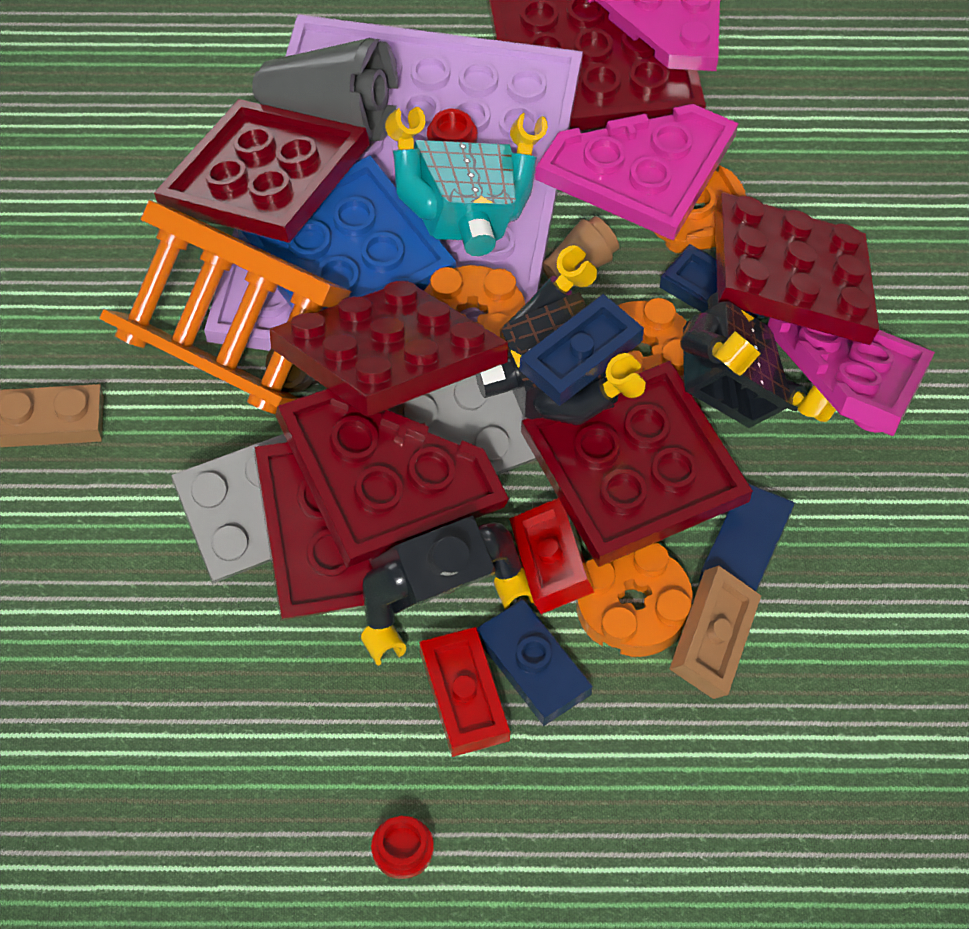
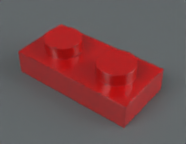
(551, 556)
(464, 691)

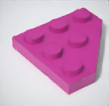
(678, 30)
(641, 166)
(858, 379)

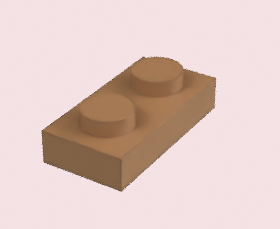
(51, 415)
(715, 632)

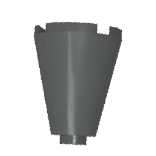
(334, 83)

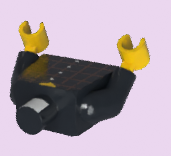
(534, 322)
(738, 369)
(434, 567)

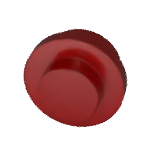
(452, 126)
(402, 847)

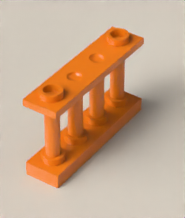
(219, 254)

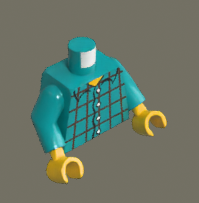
(464, 186)

